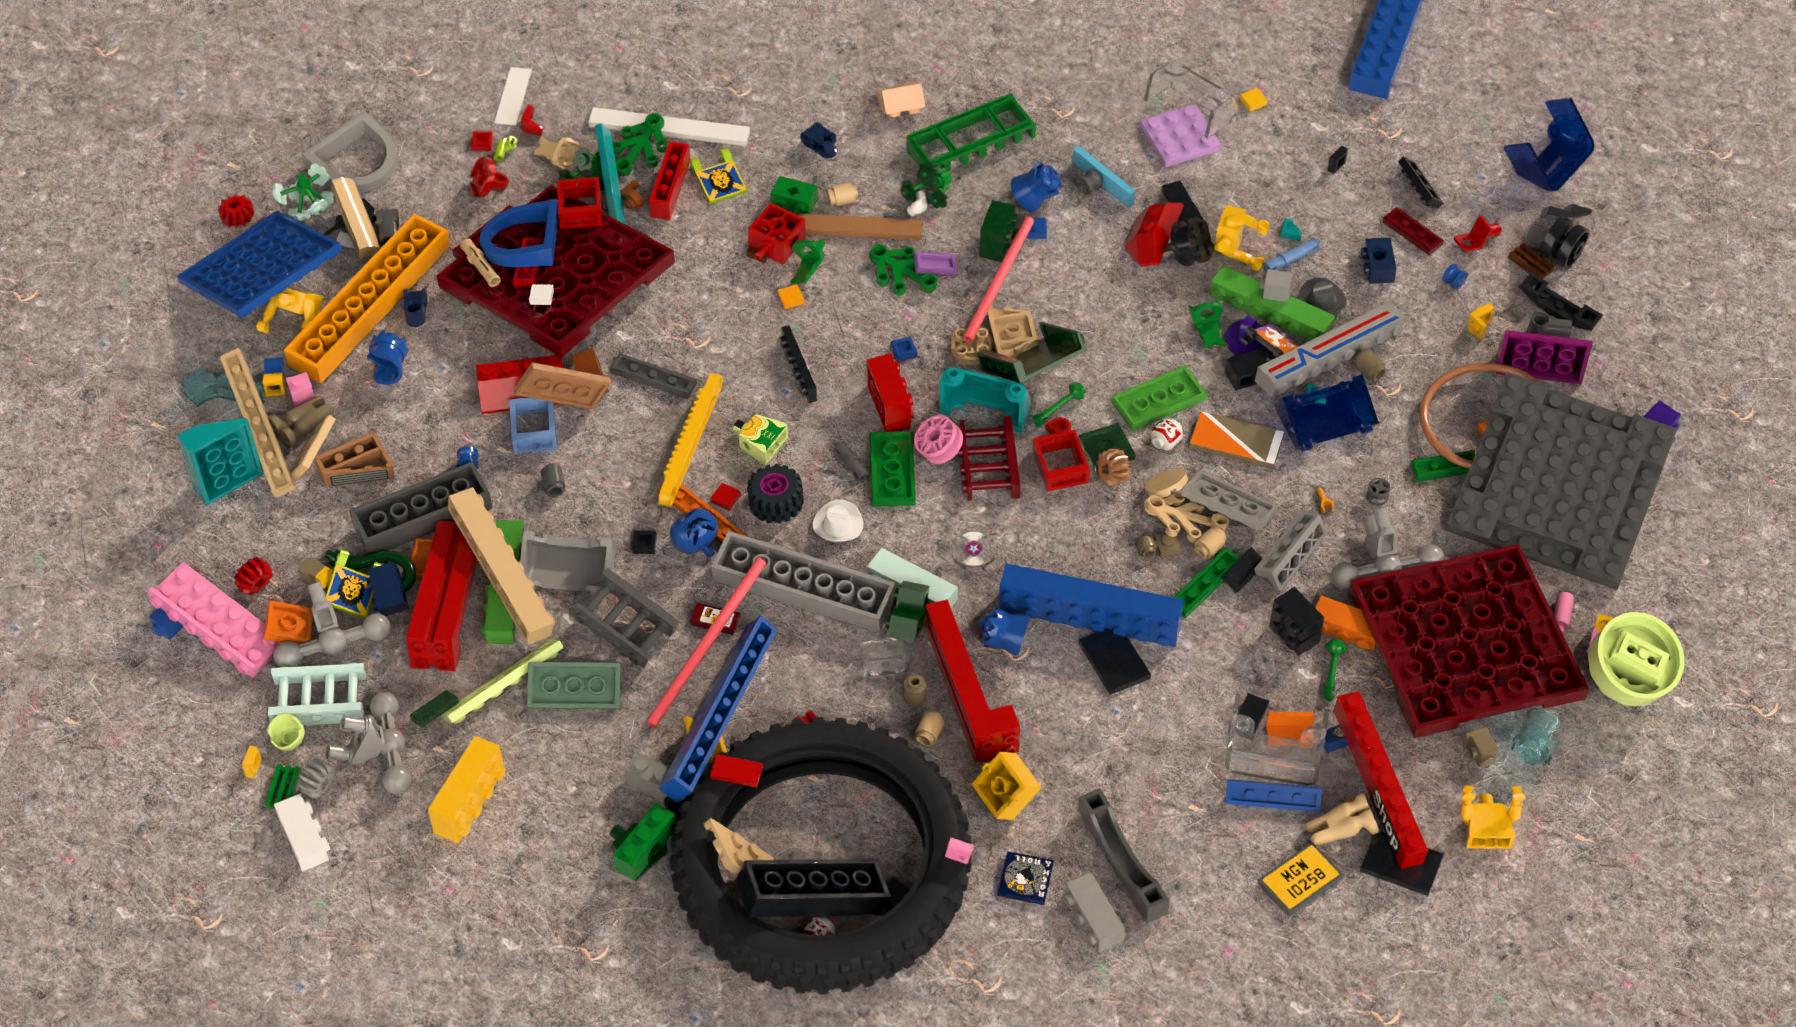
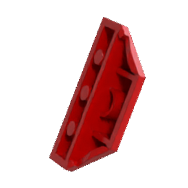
(1152, 233)

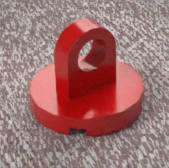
(486, 178)

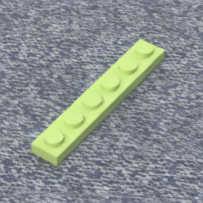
(496, 685)

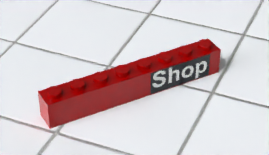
(1380, 780)

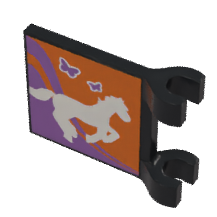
(1271, 338)

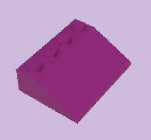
(1545, 356)

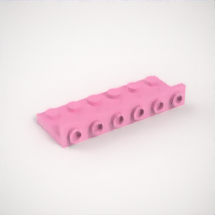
(214, 619)

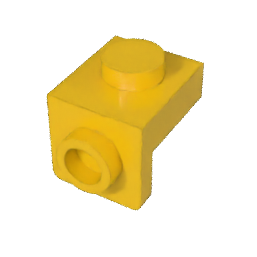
(1479, 319)

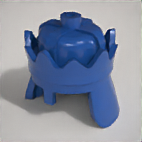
(1036, 186)
(387, 353)
(1003, 630)

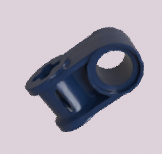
(820, 140)
(415, 306)

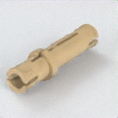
(476, 257)

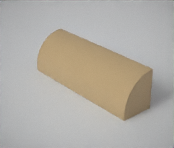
(355, 217)

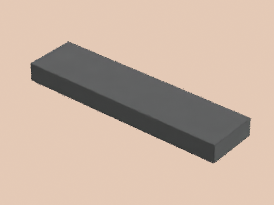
(653, 376)

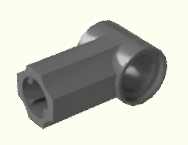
(387, 224)
(1542, 324)

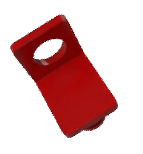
(1478, 235)

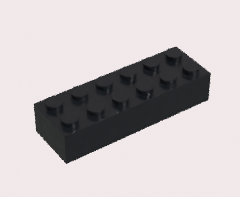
(812, 887)

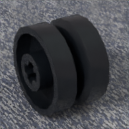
(1564, 242)

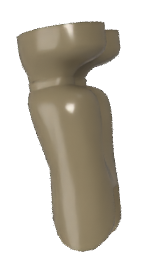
(300, 420)

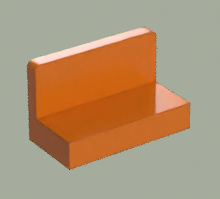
(1288, 724)

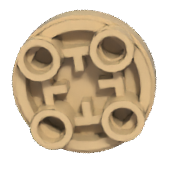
(967, 352)

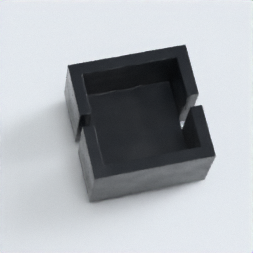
(1296, 621)

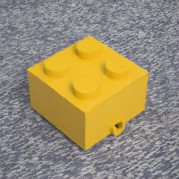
(1006, 785)

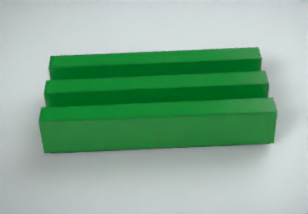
(275, 782)

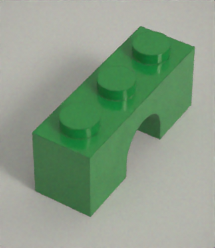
(653, 828)

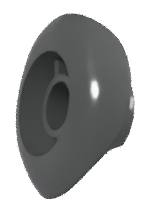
(1323, 295)

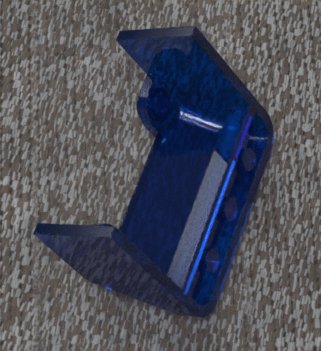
(1568, 148)

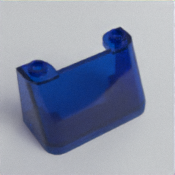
(1345, 412)

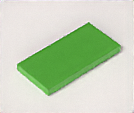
(1159, 398)

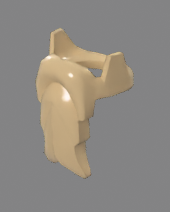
(559, 153)

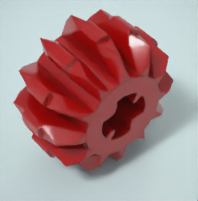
(236, 211)
(253, 576)

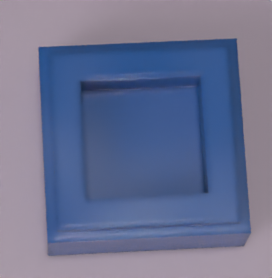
(903, 349)

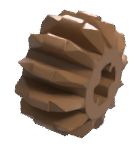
(1113, 467)

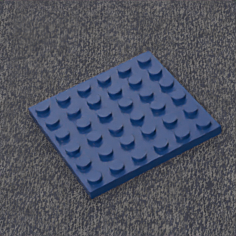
(259, 263)

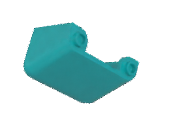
(964, 386)

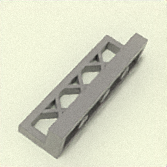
(1291, 545)

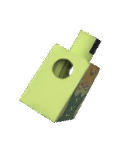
(761, 437)

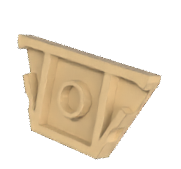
(1012, 331)
(733, 848)

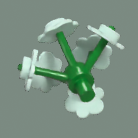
(302, 191)

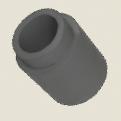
(553, 480)

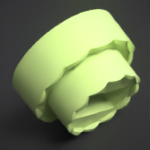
(1636, 659)

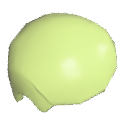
(286, 731)

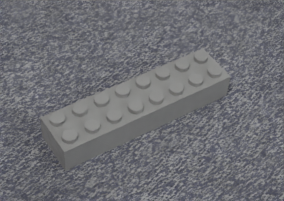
(806, 582)

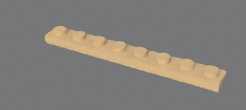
(263, 434)

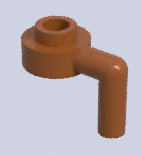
(631, 197)

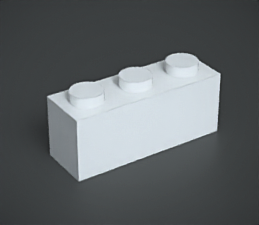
(302, 831)

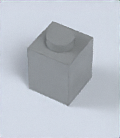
(1276, 285)

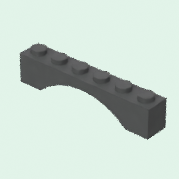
(1139, 884)

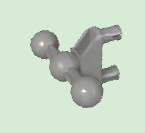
(1382, 545)
(331, 638)
(374, 739)

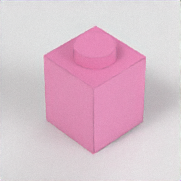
(300, 389)

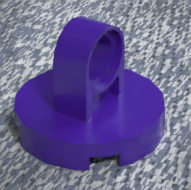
(1236, 331)

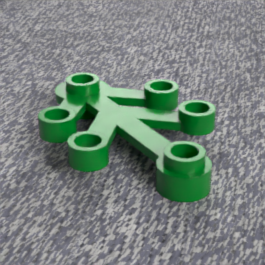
(640, 142)
(881, 255)

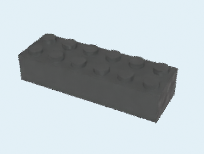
(414, 509)

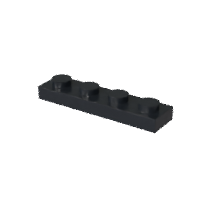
(800, 369)

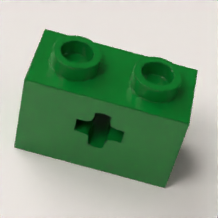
(794, 195)

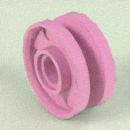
(938, 439)

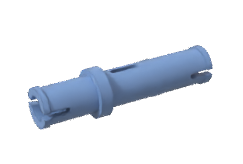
(1283, 260)

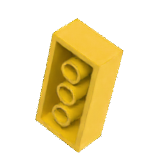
(466, 790)

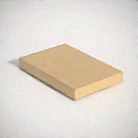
(311, 448)

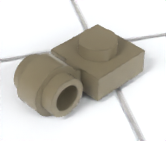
(1162, 543)

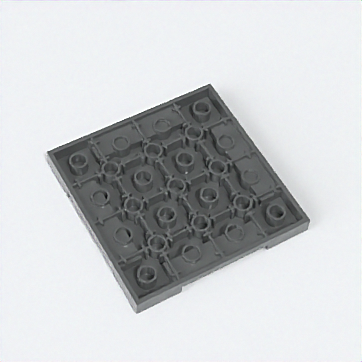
(1562, 481)

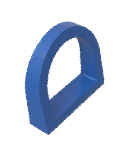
(527, 256)

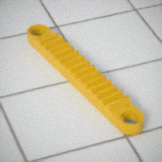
(689, 439)

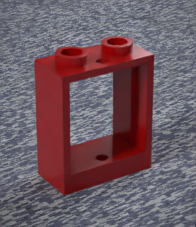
(581, 215)
(1066, 476)

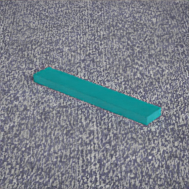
(609, 173)

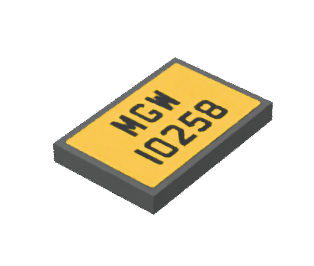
(1300, 879)

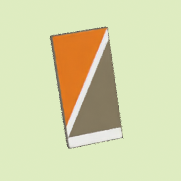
(1236, 439)

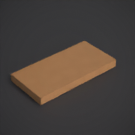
(562, 385)

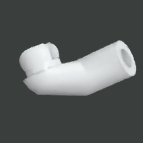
(919, 205)

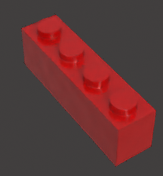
(669, 180)

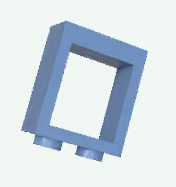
(526, 441)

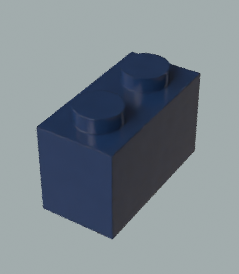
(387, 589)

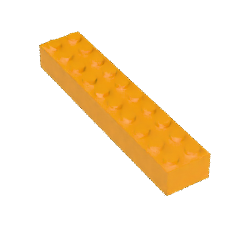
(367, 298)

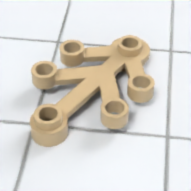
(1161, 508)

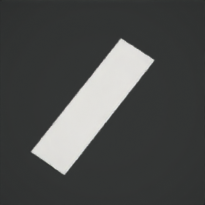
(513, 96)

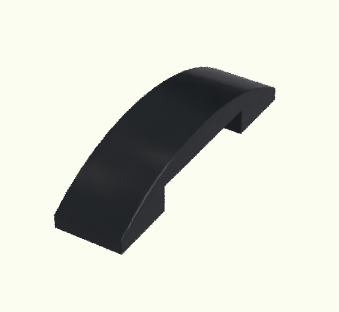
(1557, 306)

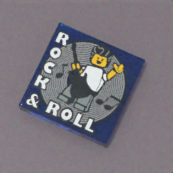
(1025, 878)

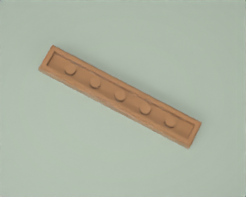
(862, 226)

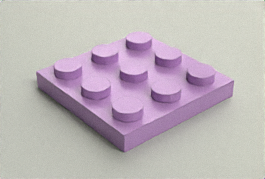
(1179, 135)

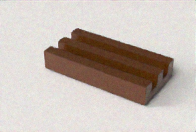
(1533, 260)

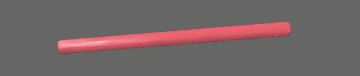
(998, 280)

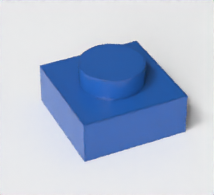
(1038, 229)

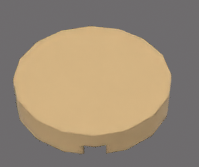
(1166, 481)

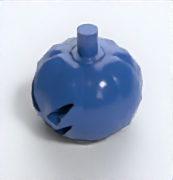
(695, 532)

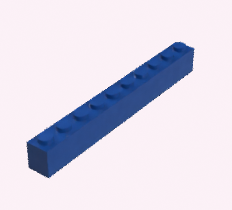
(718, 709)

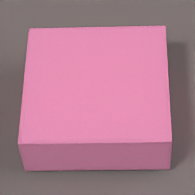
(959, 850)

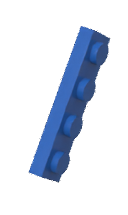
(1273, 795)

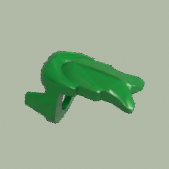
(810, 259)
(1208, 323)

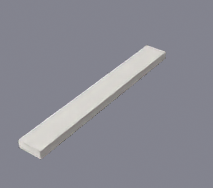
(674, 126)

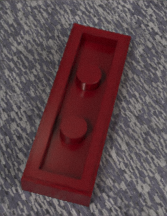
(1412, 231)

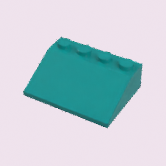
(220, 457)

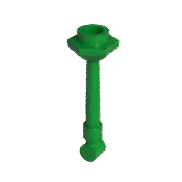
(1076, 391)
(1335, 647)

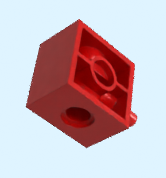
(775, 233)

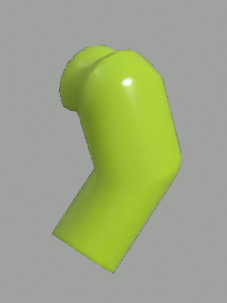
(503, 146)

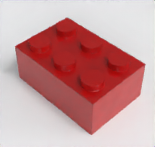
(889, 393)

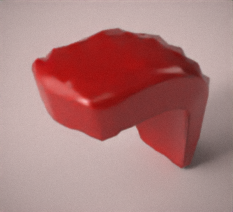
(528, 125)

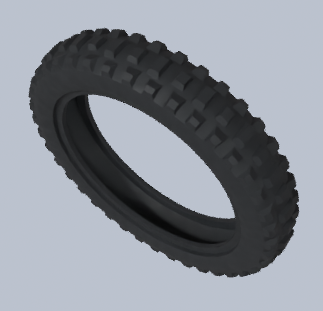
(838, 958)

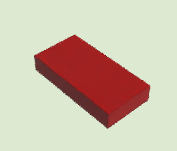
(736, 770)

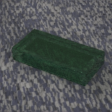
(434, 708)

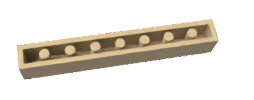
(501, 566)

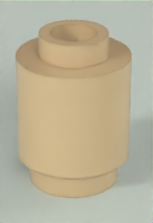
(842, 194)
(1210, 543)
(929, 728)

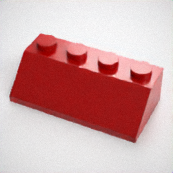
(499, 379)

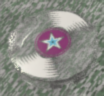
(973, 550)

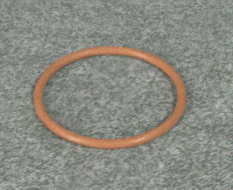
(1424, 407)

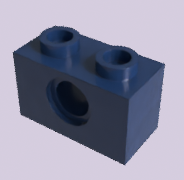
(1379, 260)

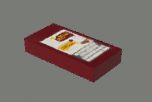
(705, 615)

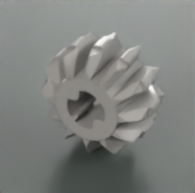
(316, 778)

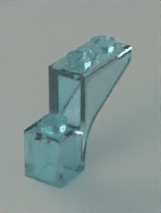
(204, 387)

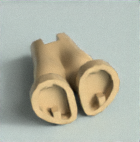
(1342, 823)

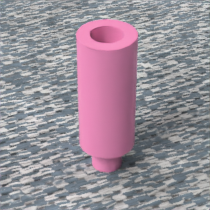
(1563, 610)

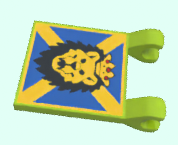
(720, 180)
(349, 588)

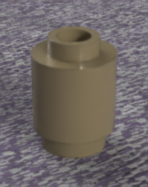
(1370, 365)
(915, 689)

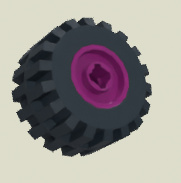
(775, 493)

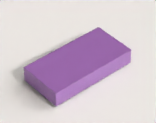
(935, 263)

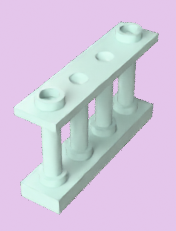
(318, 713)

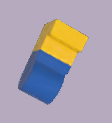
(274, 375)

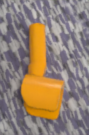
(1324, 502)

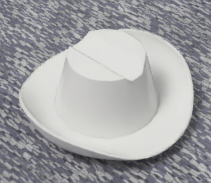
(838, 521)

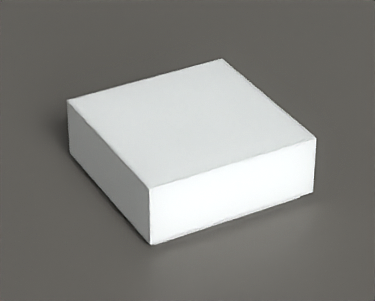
(541, 294)

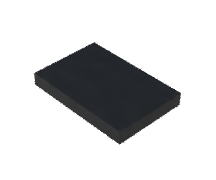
(1114, 660)
(1382, 864)

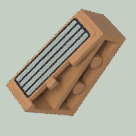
(355, 462)

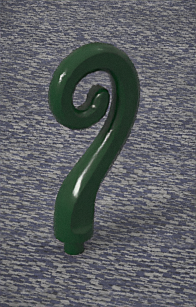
(362, 561)

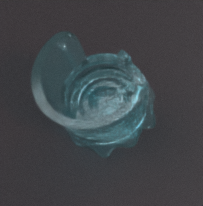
(1534, 739)

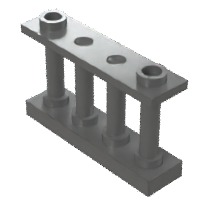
(631, 597)

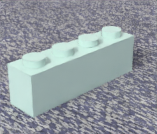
(896, 569)

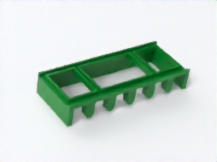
(966, 119)

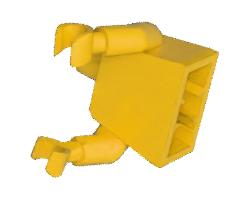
(1230, 235)
(293, 300)
(1490, 822)

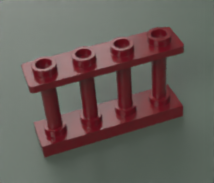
(1008, 465)

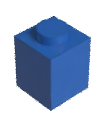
(164, 625)

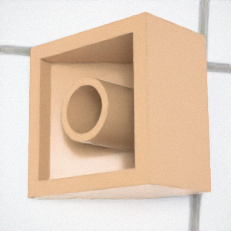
(900, 99)

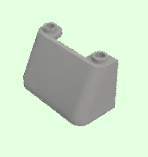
(566, 561)

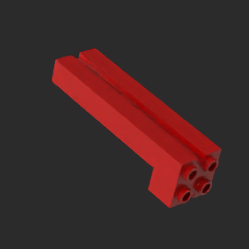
(441, 601)
(984, 729)

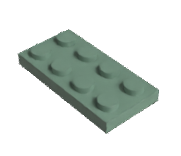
(574, 685)

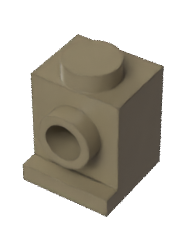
(1481, 746)

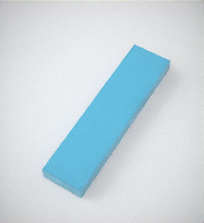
(1110, 181)

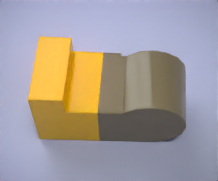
(314, 572)

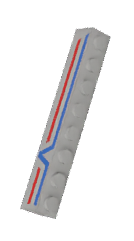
(1330, 349)

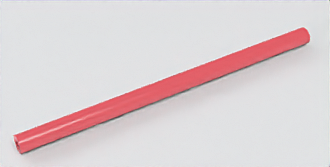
(706, 643)

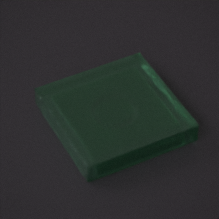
(1105, 438)

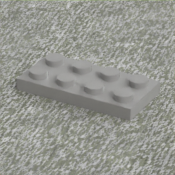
(1229, 500)

